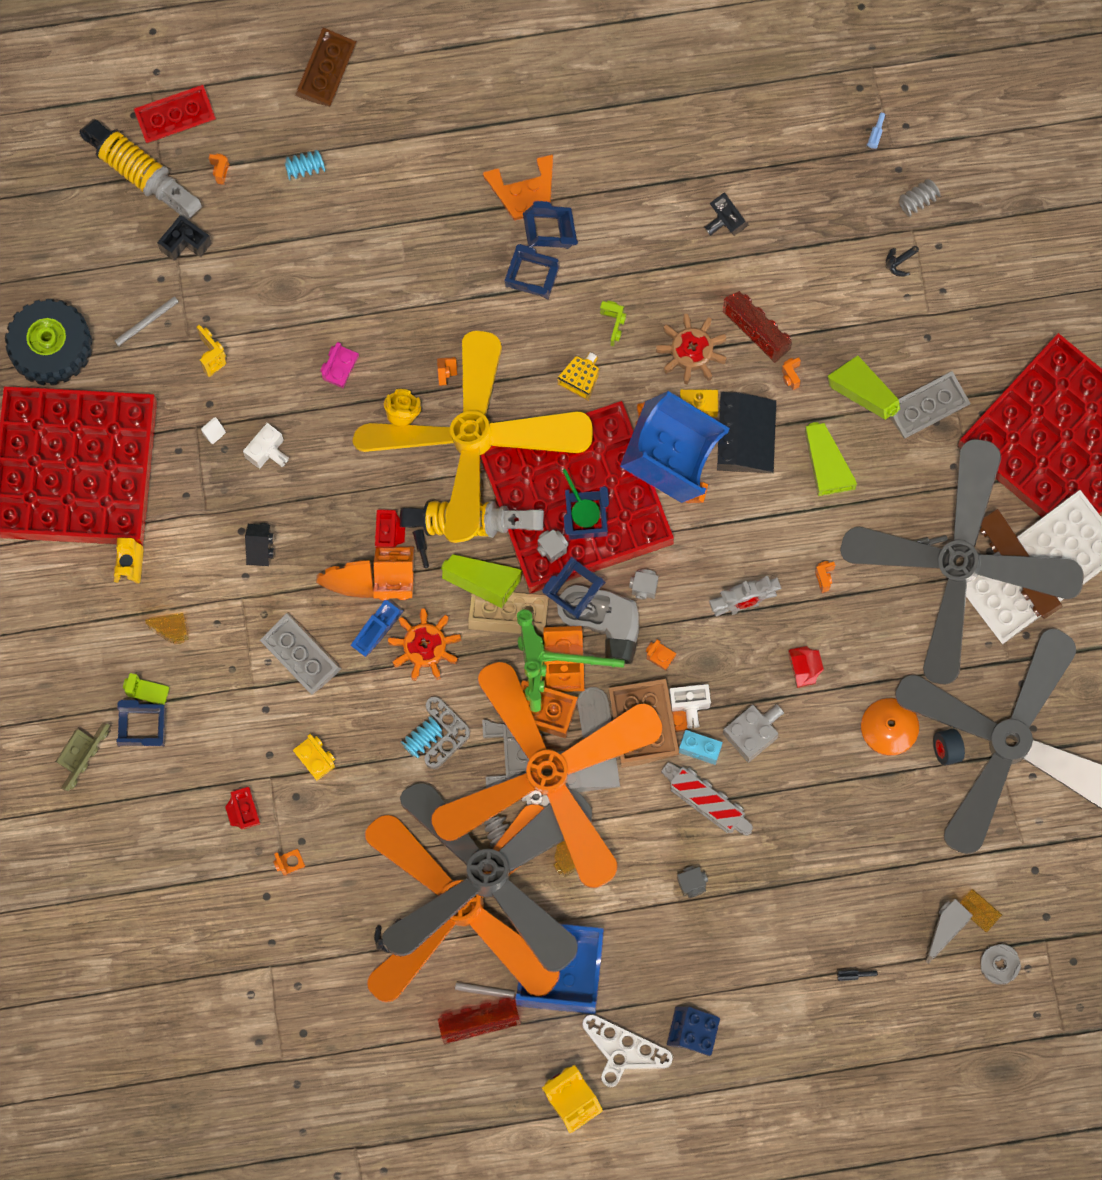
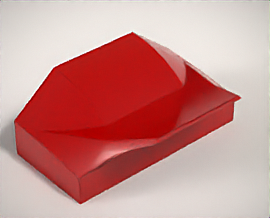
(388, 529)
(805, 665)
(242, 809)

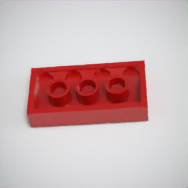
(174, 114)

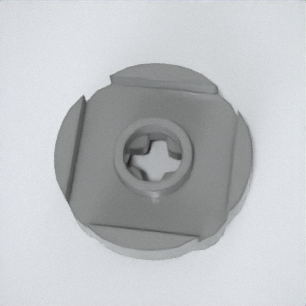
(1010, 959)

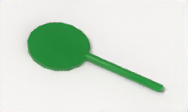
(585, 512)

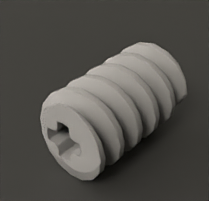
(919, 196)
(495, 828)

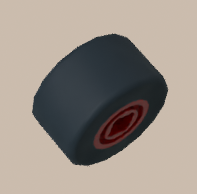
(949, 746)

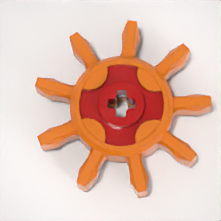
(415, 651)

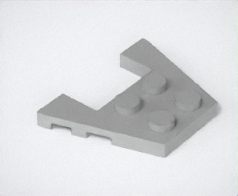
(515, 758)

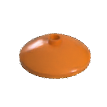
(888, 739)

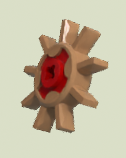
(686, 357)

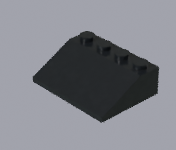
(751, 435)

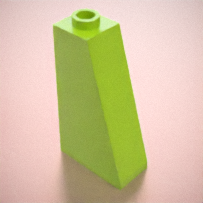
(864, 387)
(827, 462)
(484, 579)

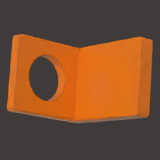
(281, 862)

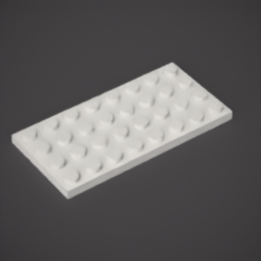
(1066, 533)

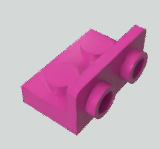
(339, 365)

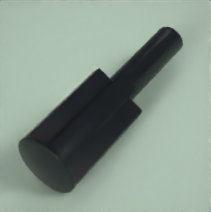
(421, 546)
(854, 974)

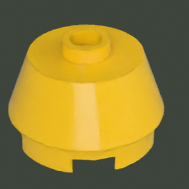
(402, 407)

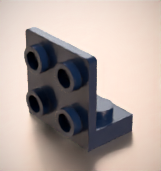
(693, 1030)

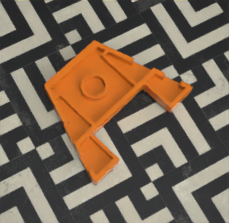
(521, 195)

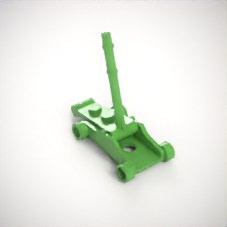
(535, 657)

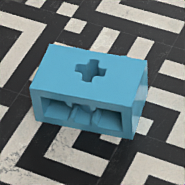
(700, 747)

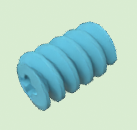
(304, 164)
(422, 738)

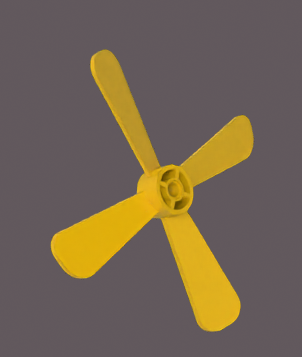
(475, 435)

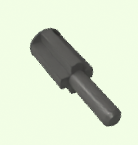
(927, 541)

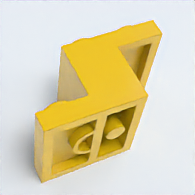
(572, 1098)

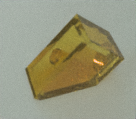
(170, 627)
(563, 860)

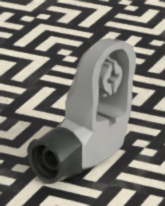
(606, 615)

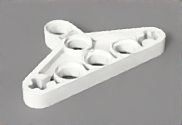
(632, 1054)

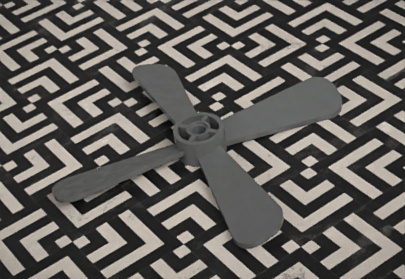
(976, 479)
(973, 818)
(543, 934)

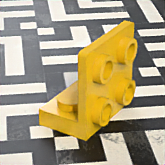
(214, 358)

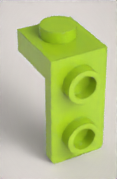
(614, 310)
(145, 690)

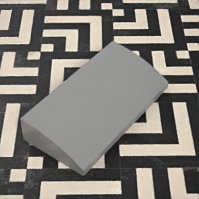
(929, 405)
(300, 654)

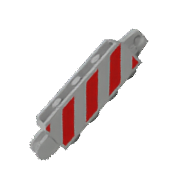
(706, 800)

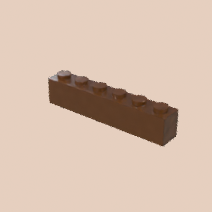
(1008, 544)

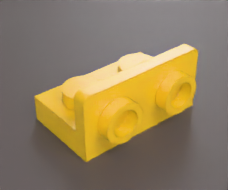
(314, 757)

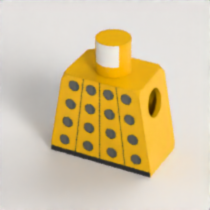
(580, 376)

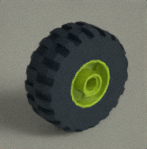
(48, 341)

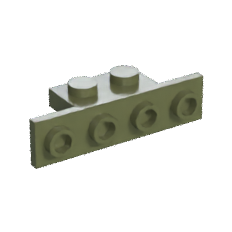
(77, 753)

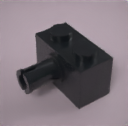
(727, 216)
(258, 544)

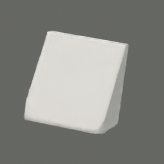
(213, 430)

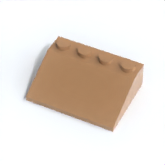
(655, 695)

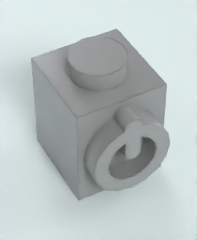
(552, 545)
(644, 584)

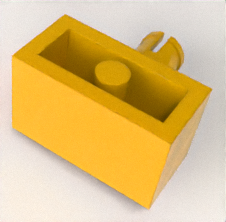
(703, 400)

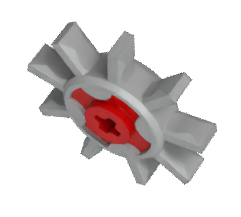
(745, 596)

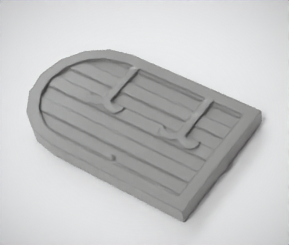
(593, 710)

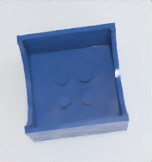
(672, 446)
(577, 981)

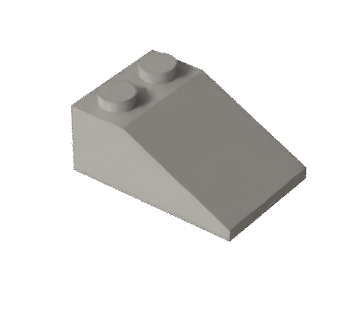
(596, 777)
(949, 924)

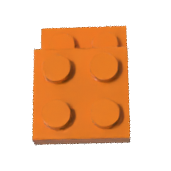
(393, 573)
(564, 675)

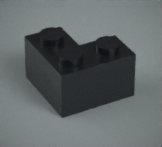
(183, 235)

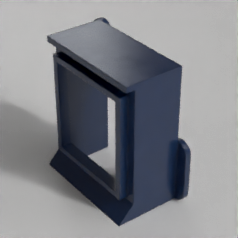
(565, 223)
(529, 254)
(602, 496)
(555, 583)
(133, 706)

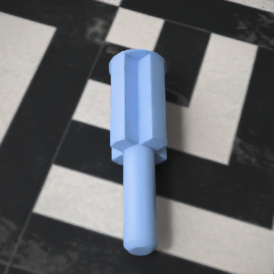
(876, 133)

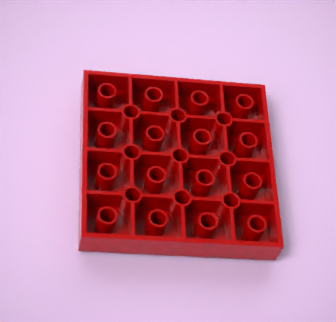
(1049, 429)
(75, 464)
(536, 481)

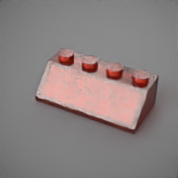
(756, 325)
(479, 1021)

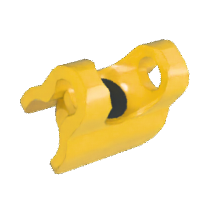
(128, 560)

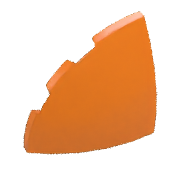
(351, 580)

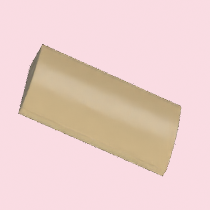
(490, 617)

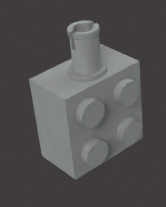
(753, 731)

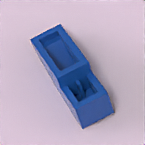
(377, 627)

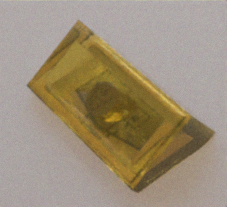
(983, 913)

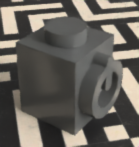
(692, 881)

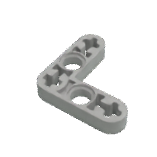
(452, 728)

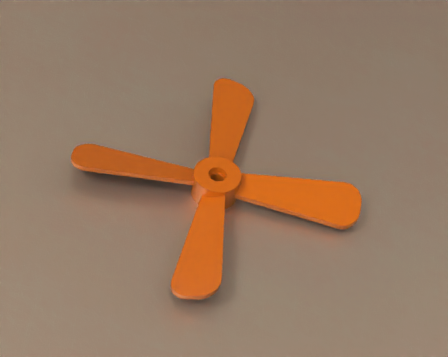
(626, 733)
(401, 847)

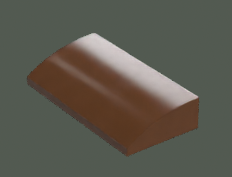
(325, 68)

